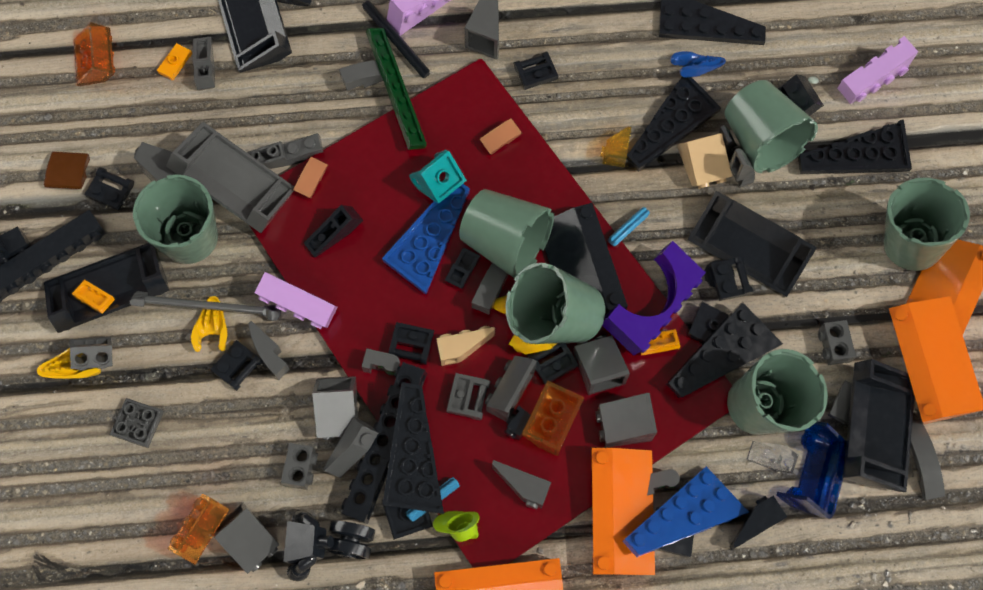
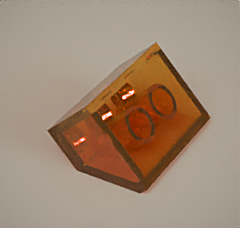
(93, 55)
(552, 417)
(198, 528)

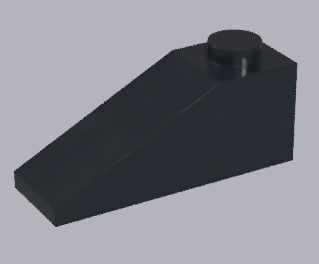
(333, 230)
(760, 518)

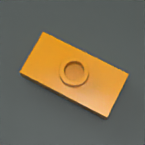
(174, 62)
(93, 296)
(665, 341)

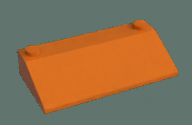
(954, 275)
(936, 359)
(619, 508)
(513, 576)

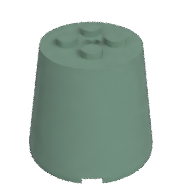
(769, 126)
(177, 218)
(923, 222)
(506, 229)
(553, 306)
(778, 394)

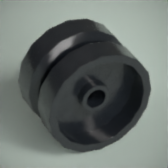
(349, 539)

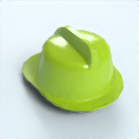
(458, 524)

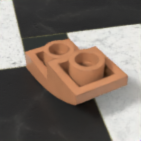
(500, 136)
(310, 177)

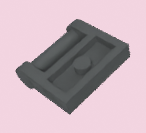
(462, 393)

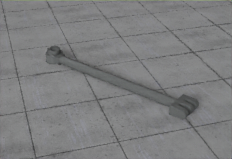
(141, 298)

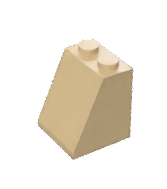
(705, 160)

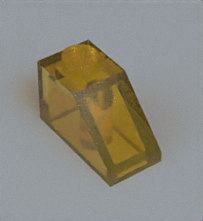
(616, 148)

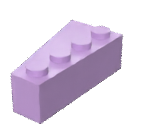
(407, 13)
(878, 71)
(296, 300)

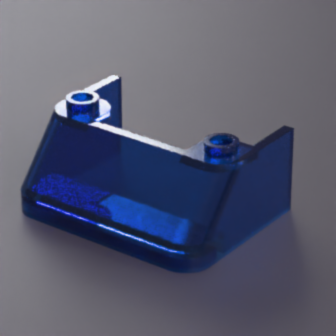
(821, 472)

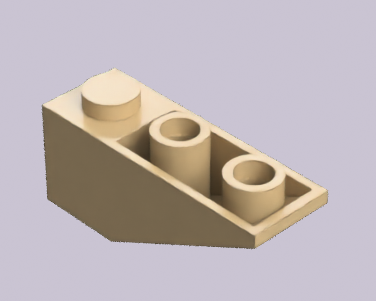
(459, 346)

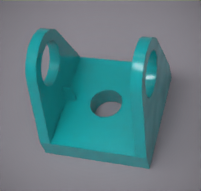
(429, 180)

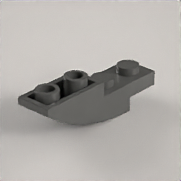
(290, 153)

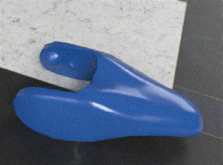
(696, 64)

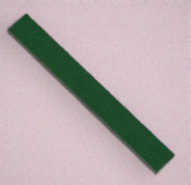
(396, 89)

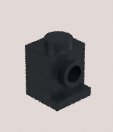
(517, 423)

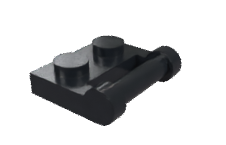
(536, 75)
(107, 194)
(725, 281)
(413, 337)
(232, 361)
(556, 366)

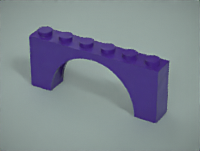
(637, 331)

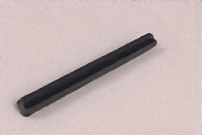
(396, 39)

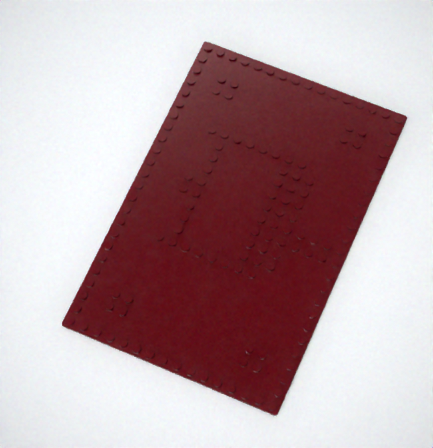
(373, 177)

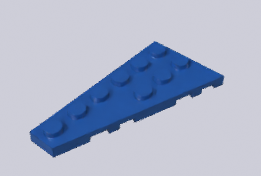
(424, 243)
(693, 509)

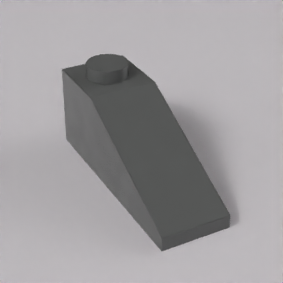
(351, 447)
(526, 486)

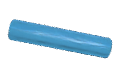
(628, 226)
(445, 490)

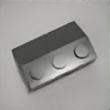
(510, 387)

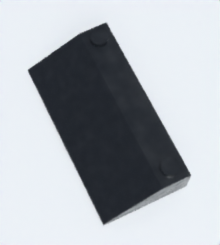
(255, 32)
(769, 250)
(581, 251)
(117, 275)
(879, 426)

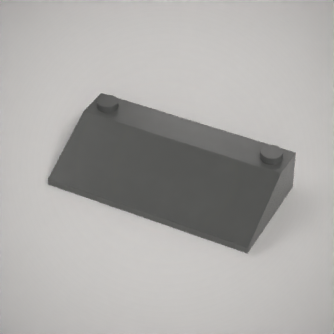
(231, 176)

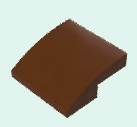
(66, 170)

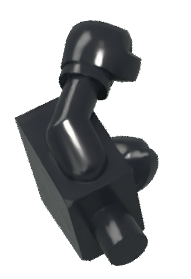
(304, 544)

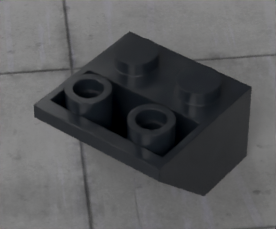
(802, 94)

